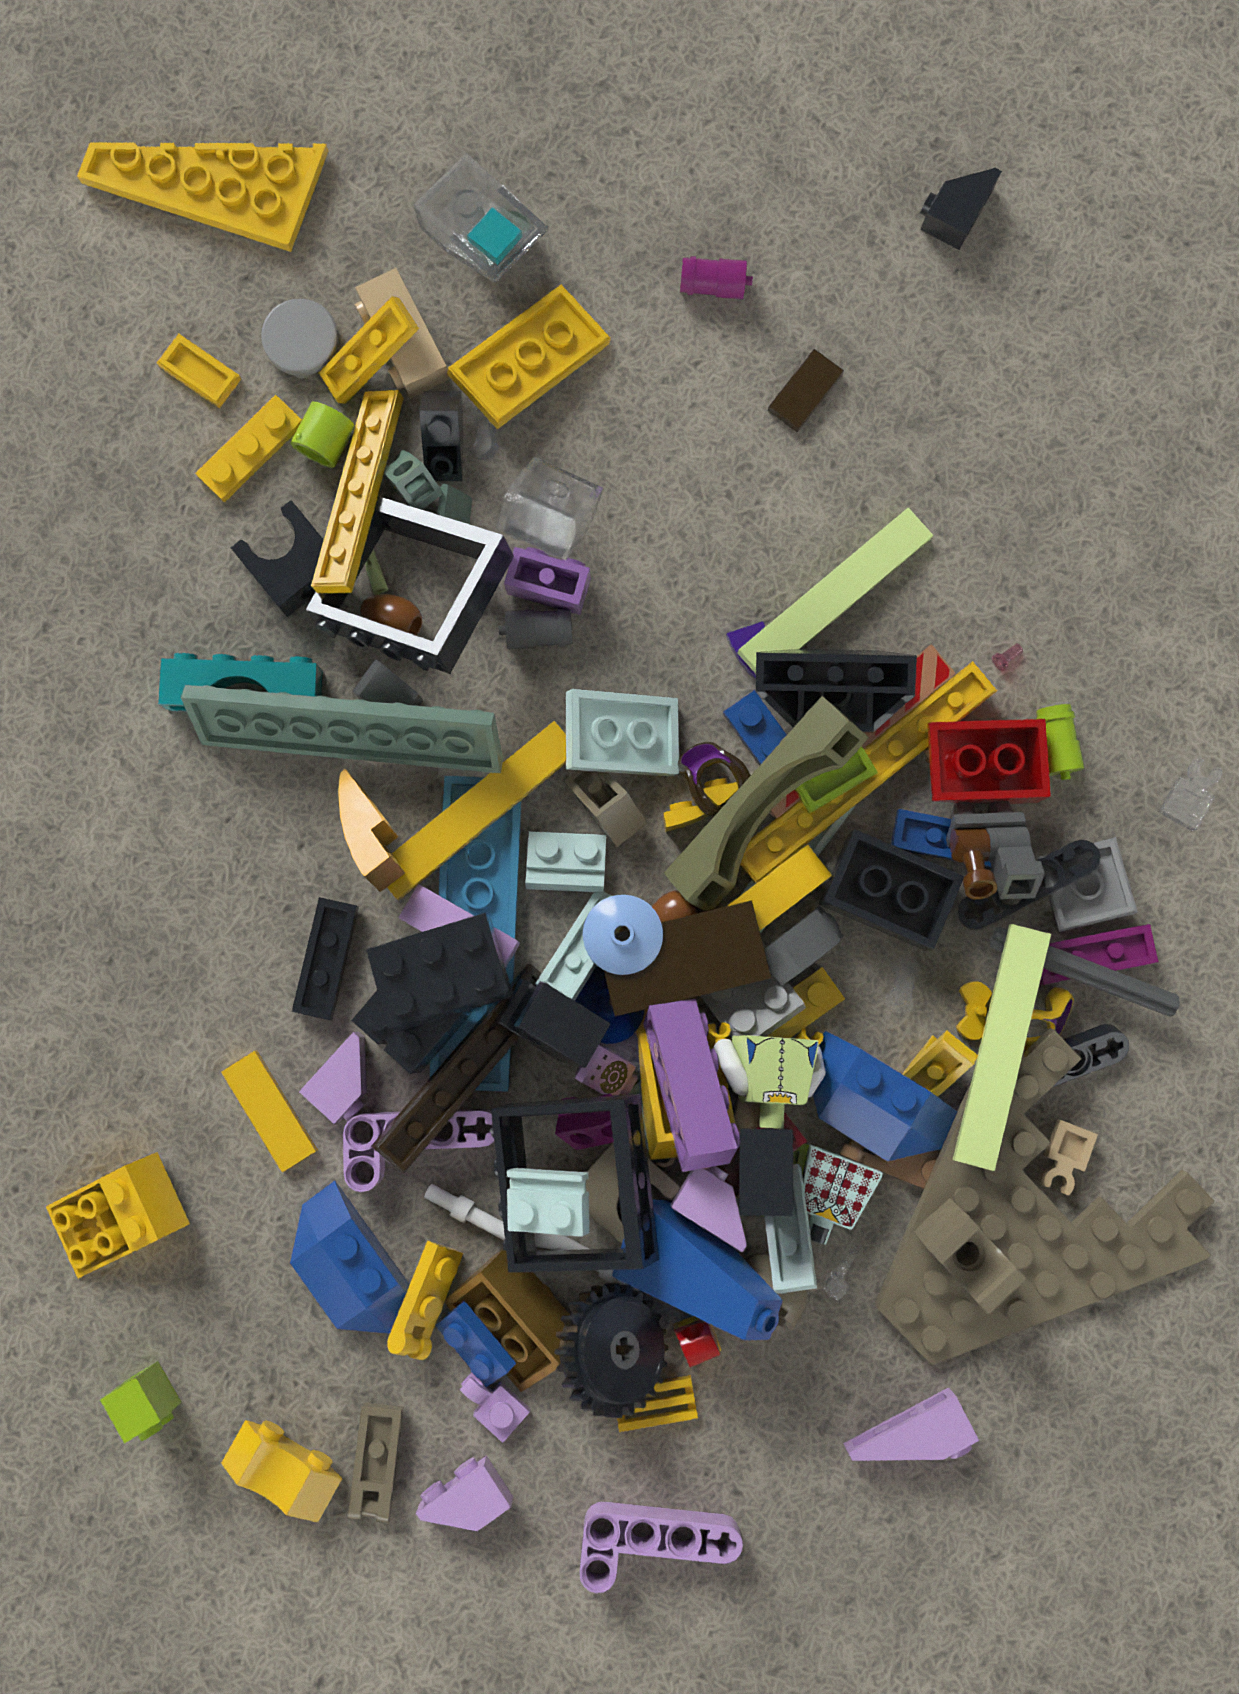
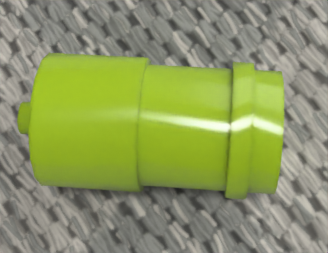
(1062, 741)

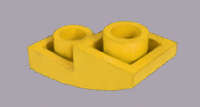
(685, 814)

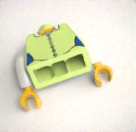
(770, 1069)

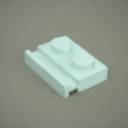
(566, 862)
(548, 1202)

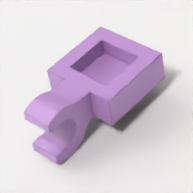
(497, 1409)

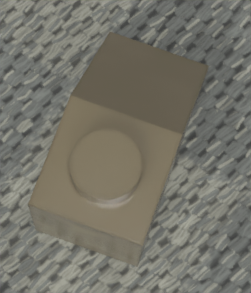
(607, 804)

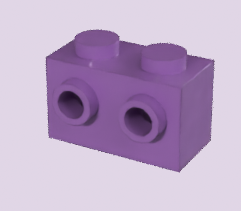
(547, 579)

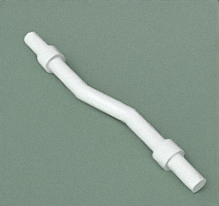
(464, 1209)

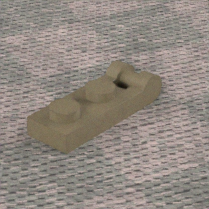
(375, 1461)

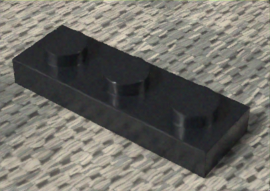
(325, 959)

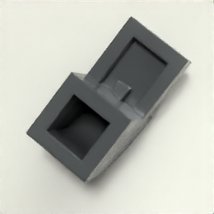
(802, 945)

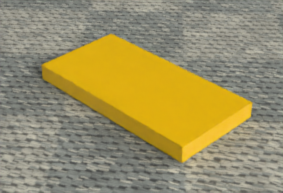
(528, 356)

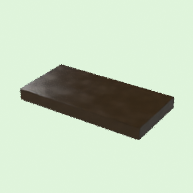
(696, 958)

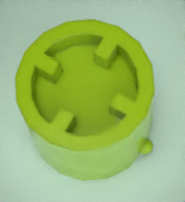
(322, 434)

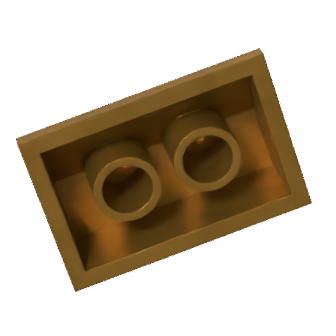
(518, 1314)

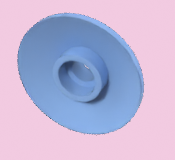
(628, 955)

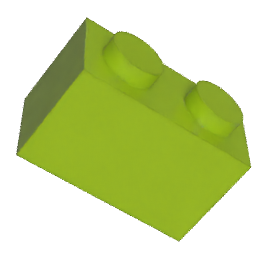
(142, 1404)

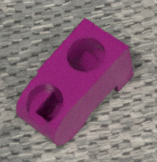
(590, 1128)

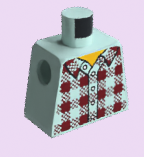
(835, 1191)

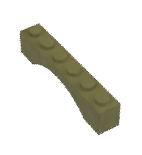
(711, 862)

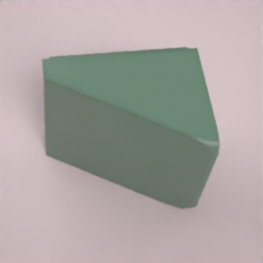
(454, 504)

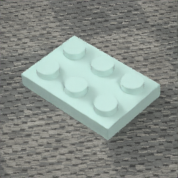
(621, 733)

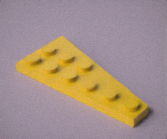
(223, 185)

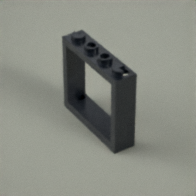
(444, 651)
(632, 1178)

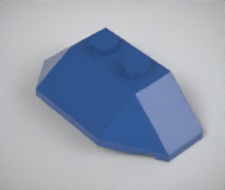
(878, 1103)
(346, 1264)

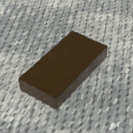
(805, 390)

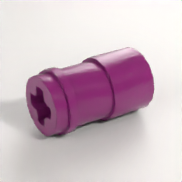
(715, 277)

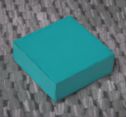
(494, 236)

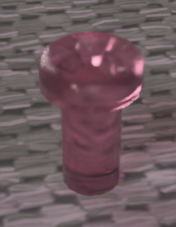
(1002, 660)

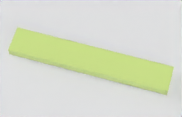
(840, 588)
(1001, 1047)

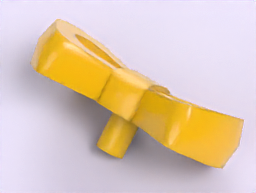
(976, 997)

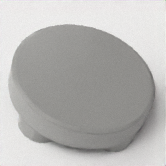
(300, 337)

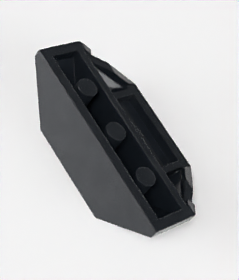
(859, 683)

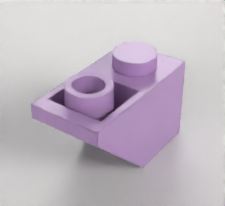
(469, 1499)

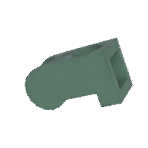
(412, 481)

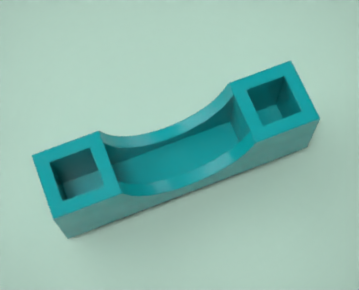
(294, 677)

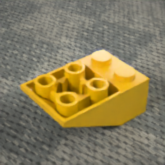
(117, 1214)

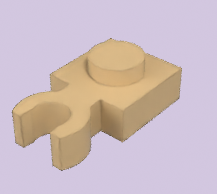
(1069, 1149)

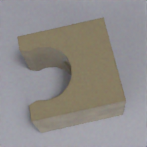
(605, 1192)
(983, 1270)

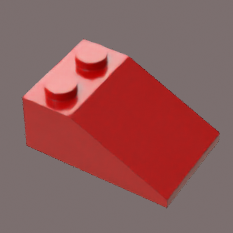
(989, 761)

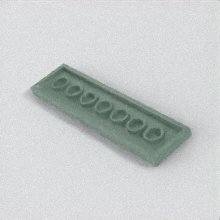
(345, 728)

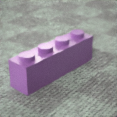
(690, 1085)

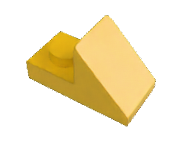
(940, 1063)

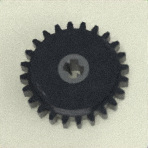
(611, 1350)

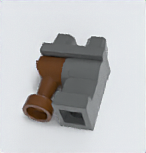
(994, 838)

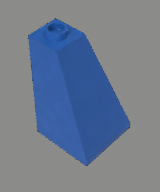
(705, 1278)

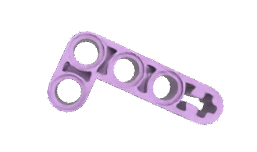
(357, 1151)
(657, 1544)

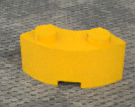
(281, 1470)

